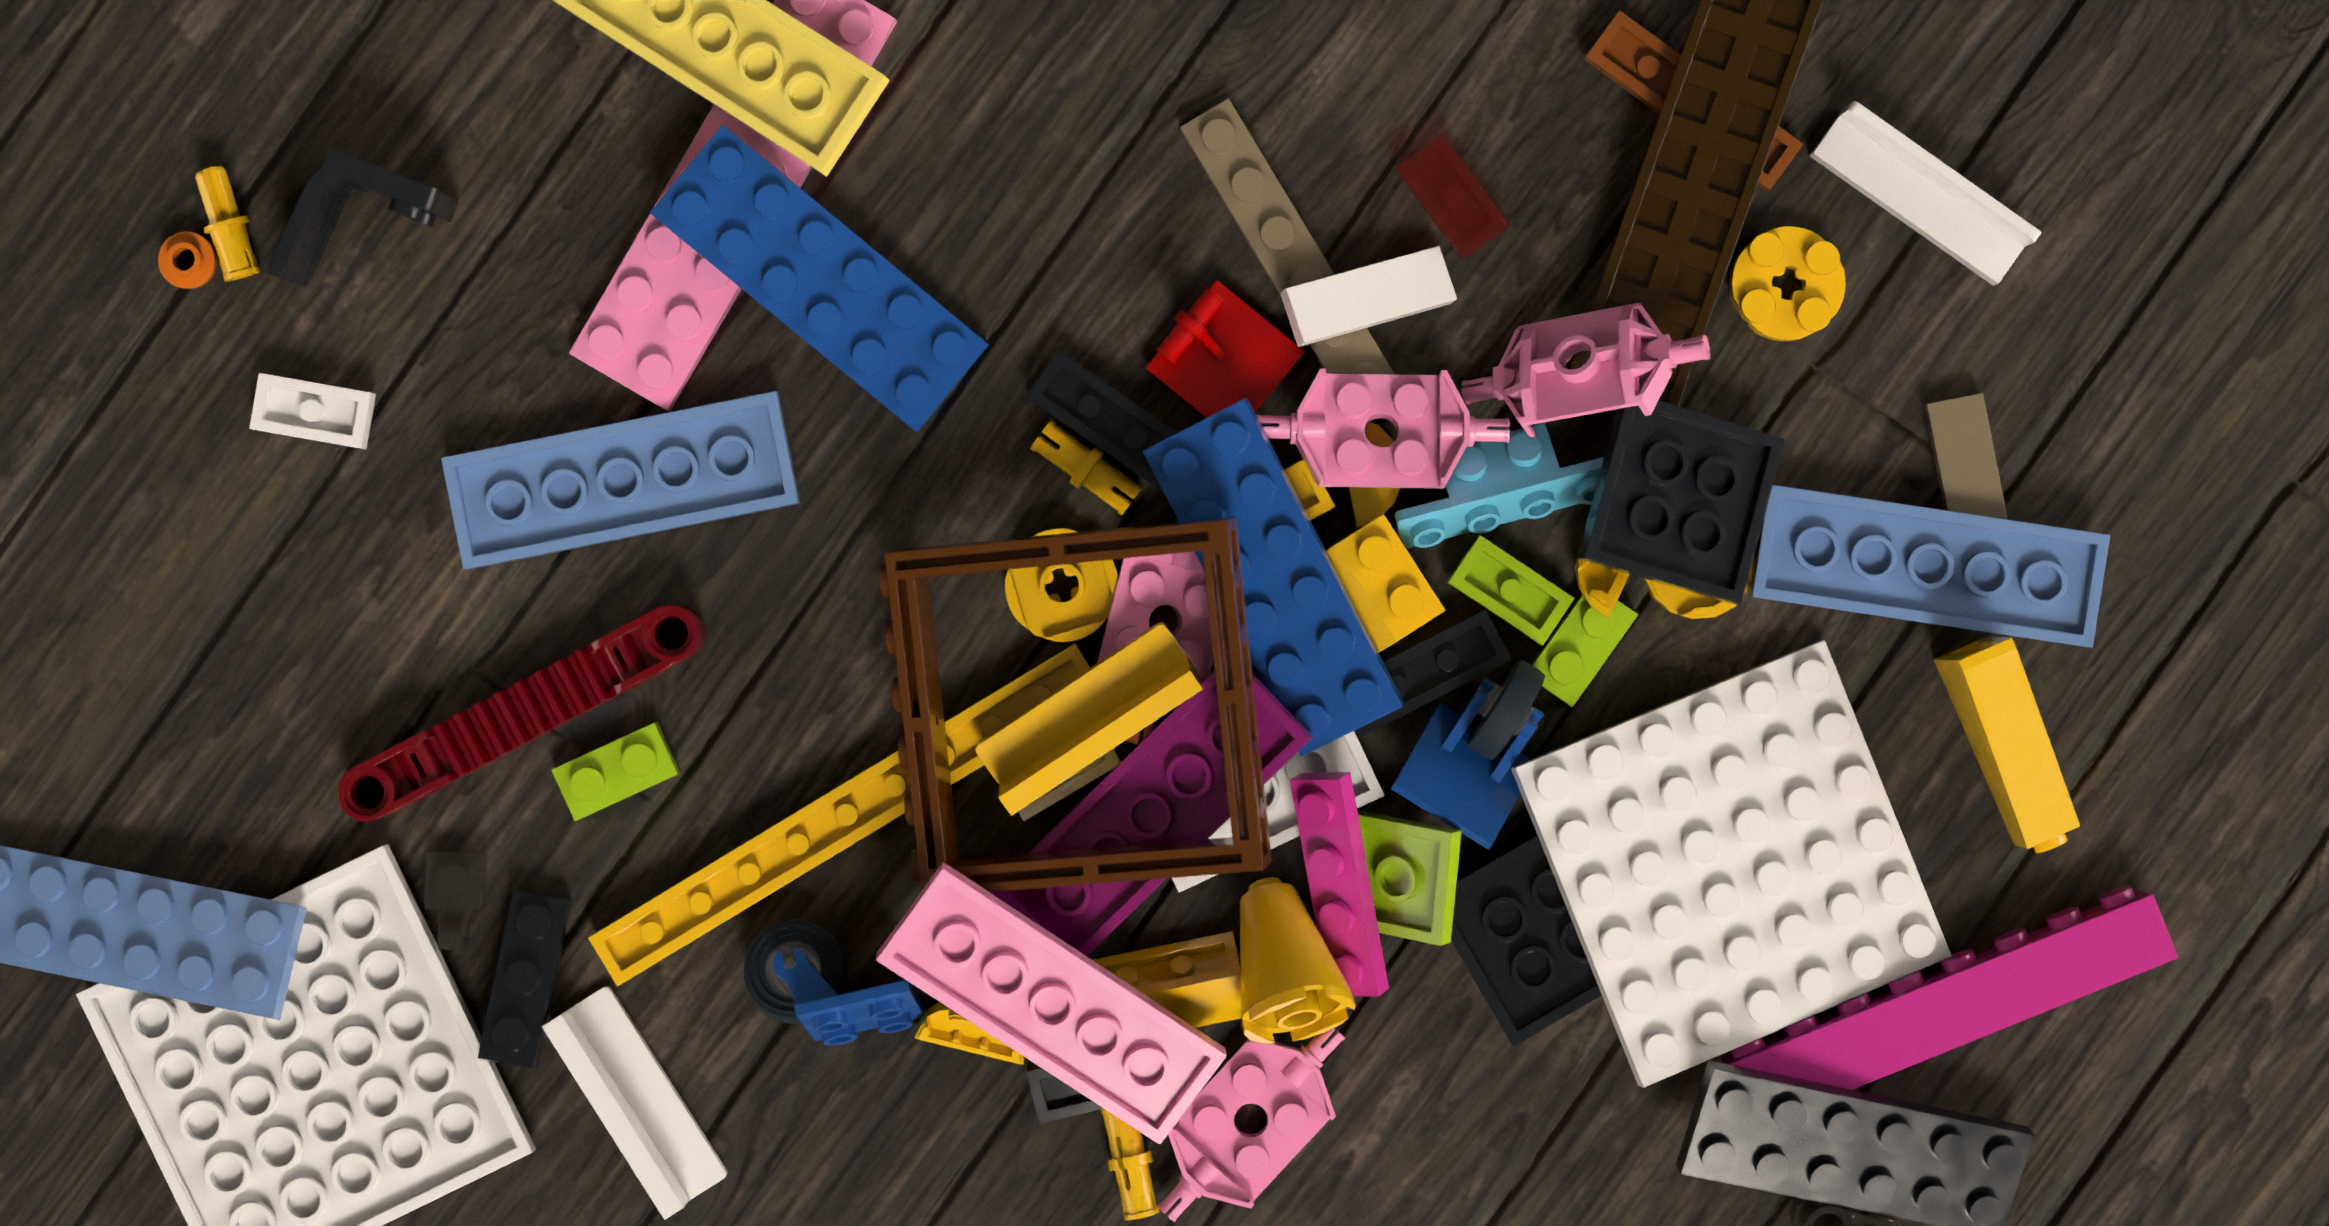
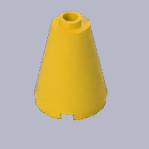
(1286, 968)

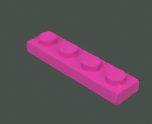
(1340, 878)

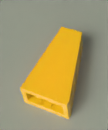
(2009, 741)

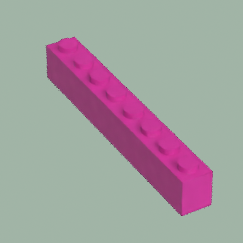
(1970, 995)

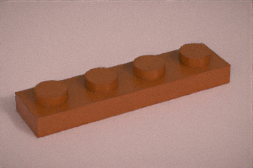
(1645, 69)

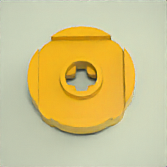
(1813, 263)
(1046, 613)

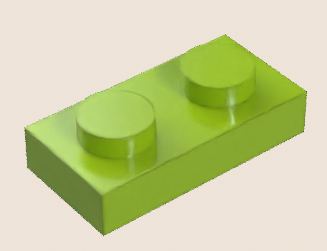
(1510, 590)
(1580, 648)
(616, 771)

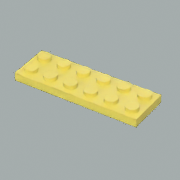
(750, 65)

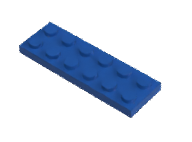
(819, 278)
(1298, 613)

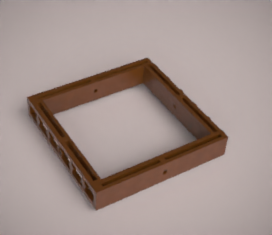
(924, 742)

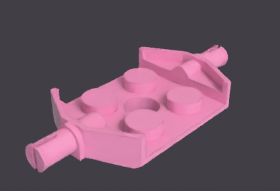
(1625, 367)
(1424, 409)
(1155, 582)
(1237, 1165)

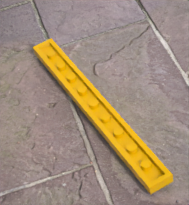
(811, 833)

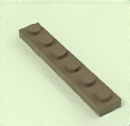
(1272, 226)

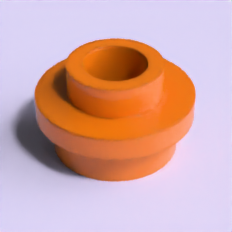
(203, 266)

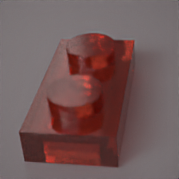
(1452, 197)

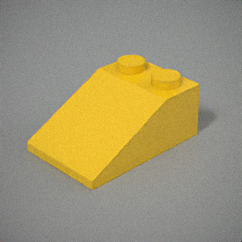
(1384, 583)

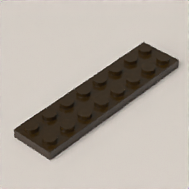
(1704, 166)

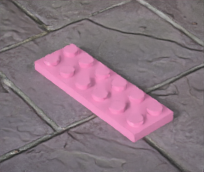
(1051, 1003)

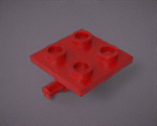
(1223, 354)

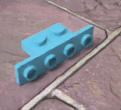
(1498, 486)

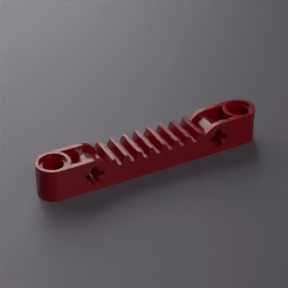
(520, 713)

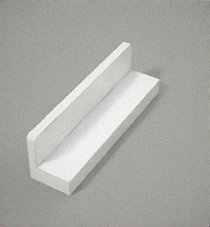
(1924, 192)
(635, 1101)

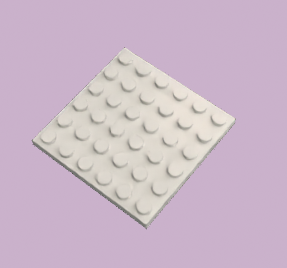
(1731, 863)
(344, 1103)

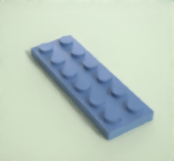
(620, 480)
(1930, 566)
(147, 933)

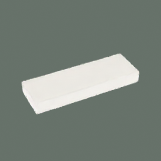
(1368, 296)

